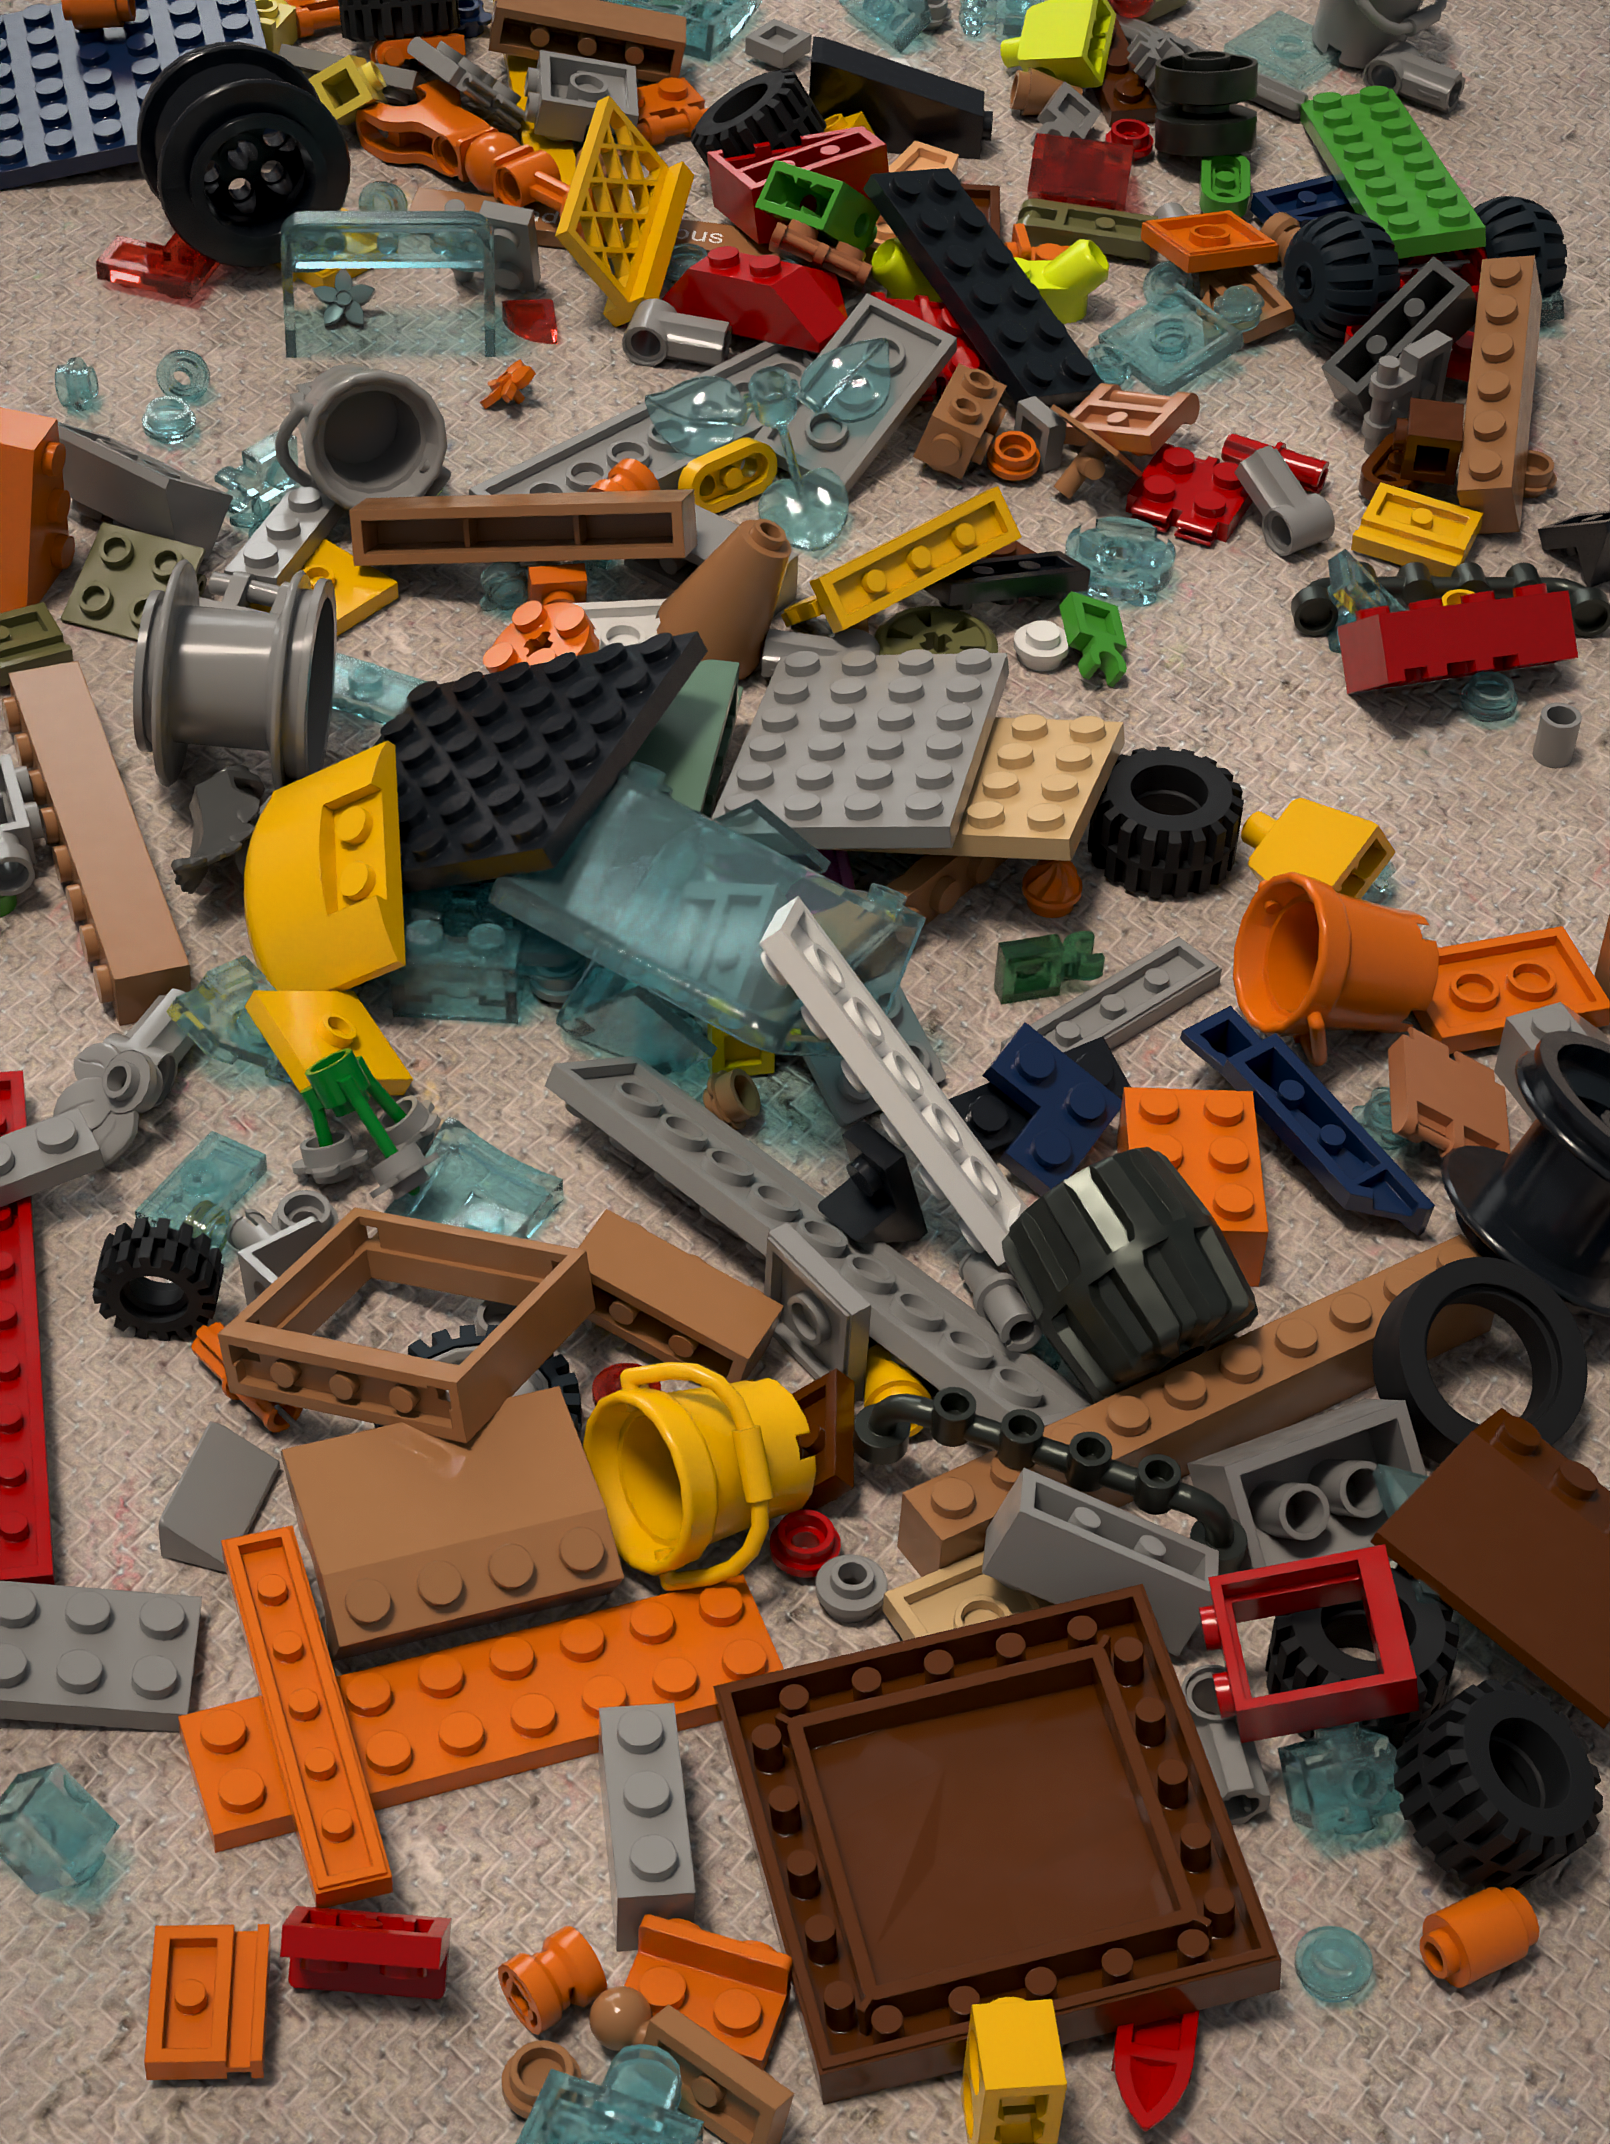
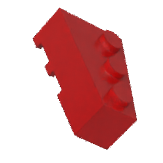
(838, 154)

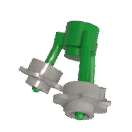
(401, 1132)

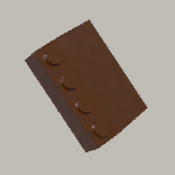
(1519, 1552)

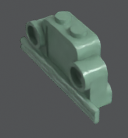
(696, 734)

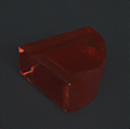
(531, 319)

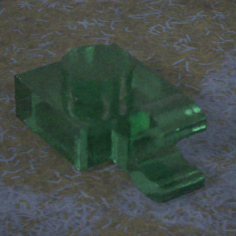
(1039, 964)

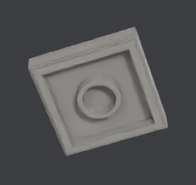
(822, 1315)

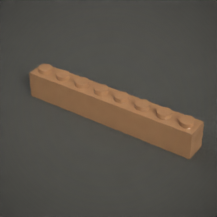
(96, 840)

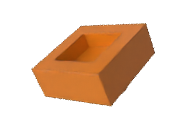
(557, 583)

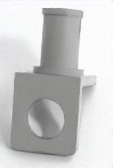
(265, 1251)

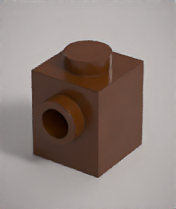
(1430, 441)

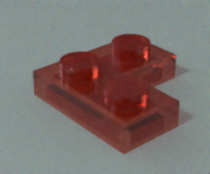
(155, 267)

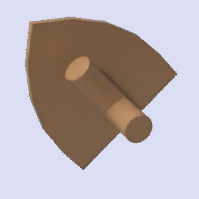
(1088, 461)

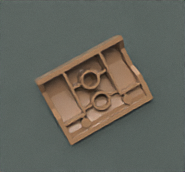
(450, 1533)

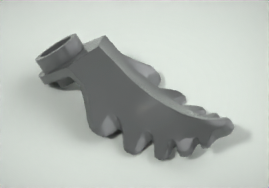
(221, 820)

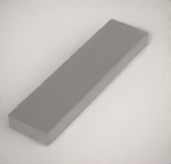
(1131, 998)

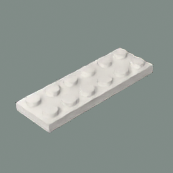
(886, 1067)

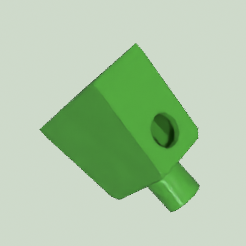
(840, 209)

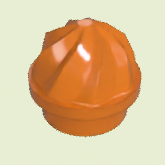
(1052, 888)

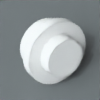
(1041, 645)

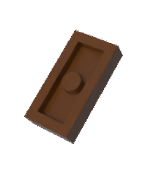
(830, 1417)

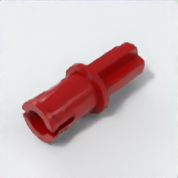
(1308, 470)

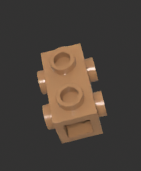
(962, 422)

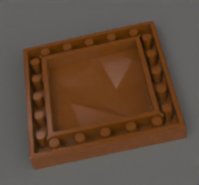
(991, 1828)

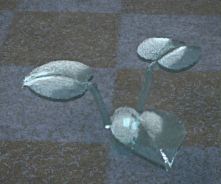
(846, 381)

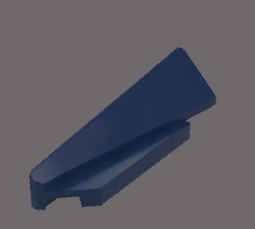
(1309, 1120)

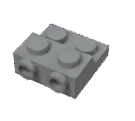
(566, 91)

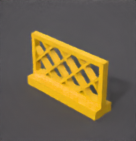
(648, 228)

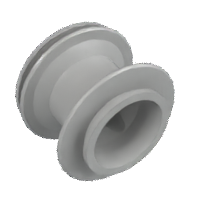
(236, 677)

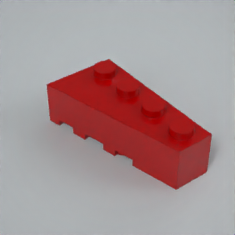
(1456, 639)

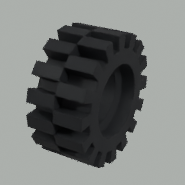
(162, 1254)

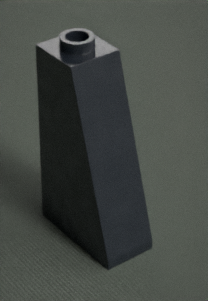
(898, 100)

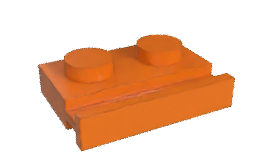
(207, 2002)

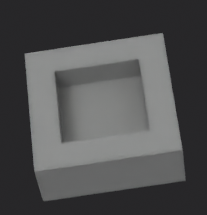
(778, 44)
(1045, 428)

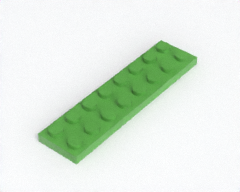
(1391, 171)

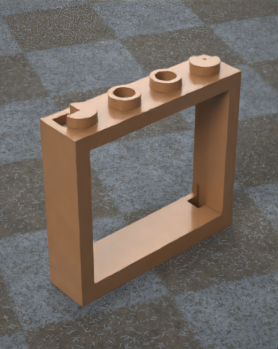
(277, 1359)

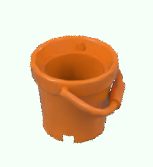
(1329, 963)

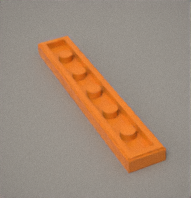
(306, 1719)

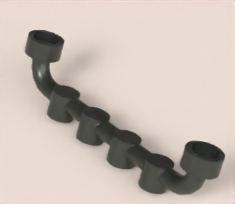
(1590, 606)
(884, 1432)

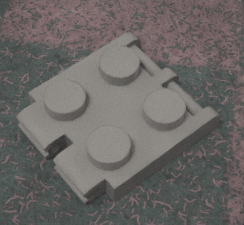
(469, 79)

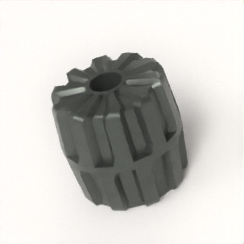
(1127, 1272)

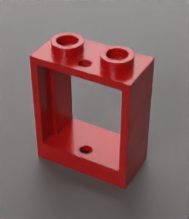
(1300, 1587)

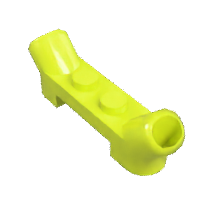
(1061, 281)

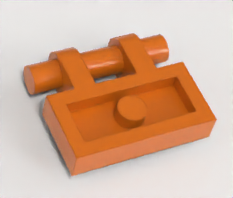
(395, 51)
(668, 109)

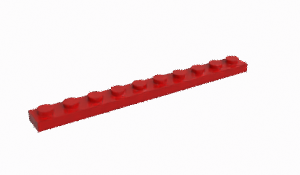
(24, 1475)

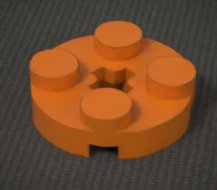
(542, 634)

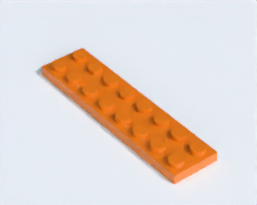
(490, 1705)

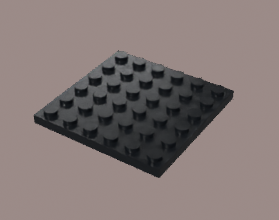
(519, 759)

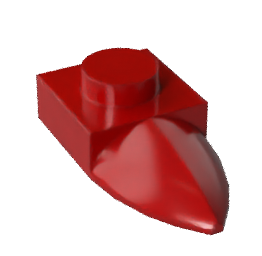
(1154, 2066)

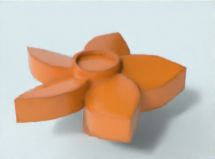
(509, 384)

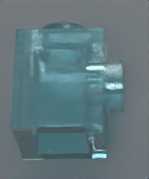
(52, 1829)

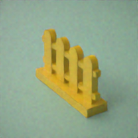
(908, 562)

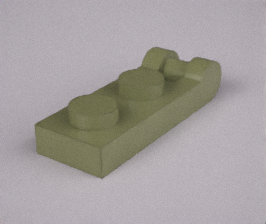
(1066, 223)

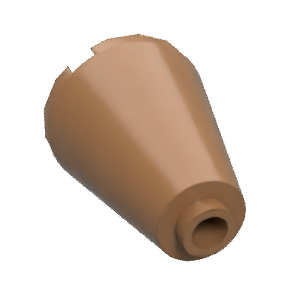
(732, 595)

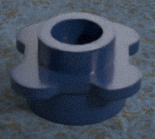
(472, 18)

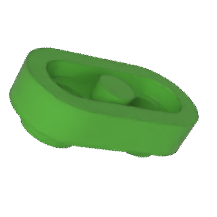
(1225, 184)

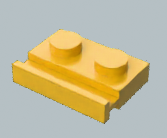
(1416, 528)

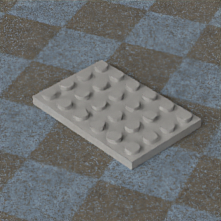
(870, 746)

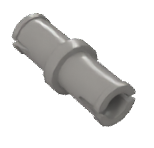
(999, 1301)

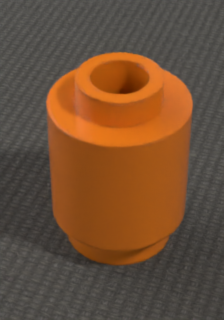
(98, 13)
(1478, 1935)

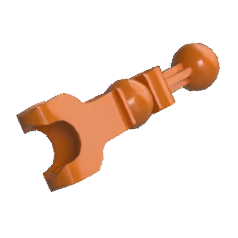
(464, 146)

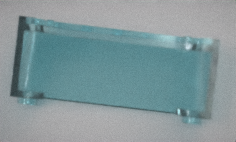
(685, 910)

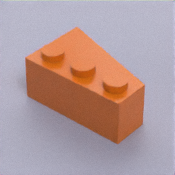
(32, 508)

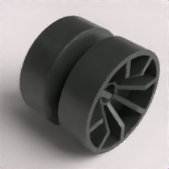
(1206, 96)

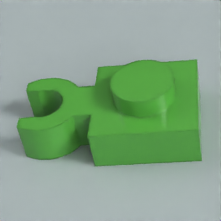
(1098, 633)

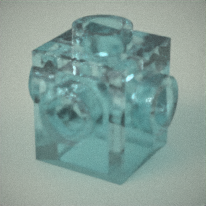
(1340, 1779)

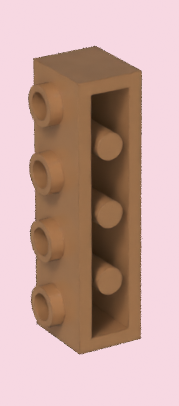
(591, 30)

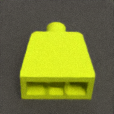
(1064, 41)

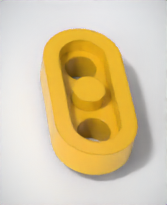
(722, 477)

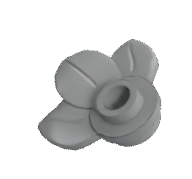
(112, 1094)

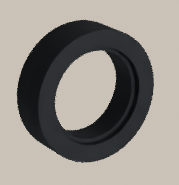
(1518, 1298)

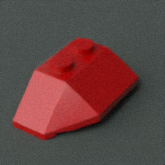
(762, 298)

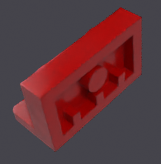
(367, 1952)

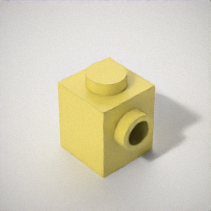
(349, 87)

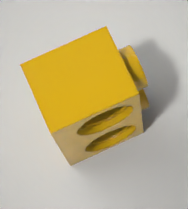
(1013, 2073)

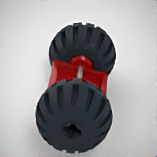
(1347, 268)

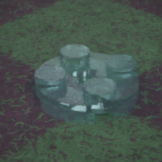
(1136, 579)

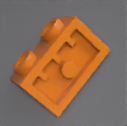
(715, 1981)

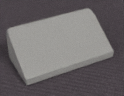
(215, 1497)

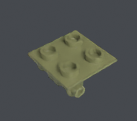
(121, 575)

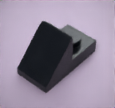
(1583, 536)
(879, 1196)

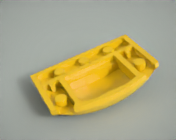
(328, 877)

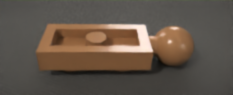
(717, 2082)

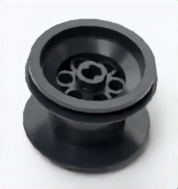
(201, 112)
(1552, 1193)

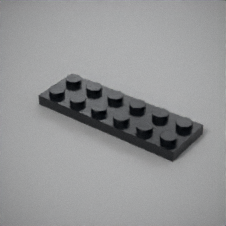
(983, 286)

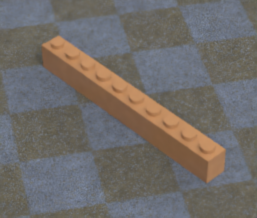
(1202, 1404)

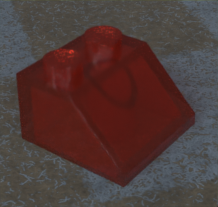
(1082, 172)

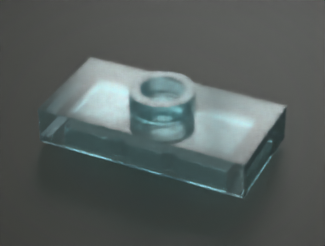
(370, 689)
(213, 1171)

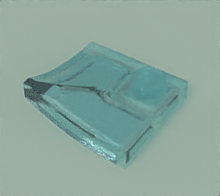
(480, 1187)

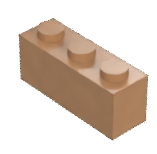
(675, 1301)

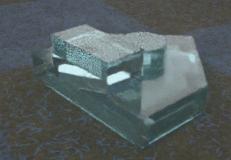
(219, 1022)

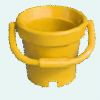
(695, 1468)

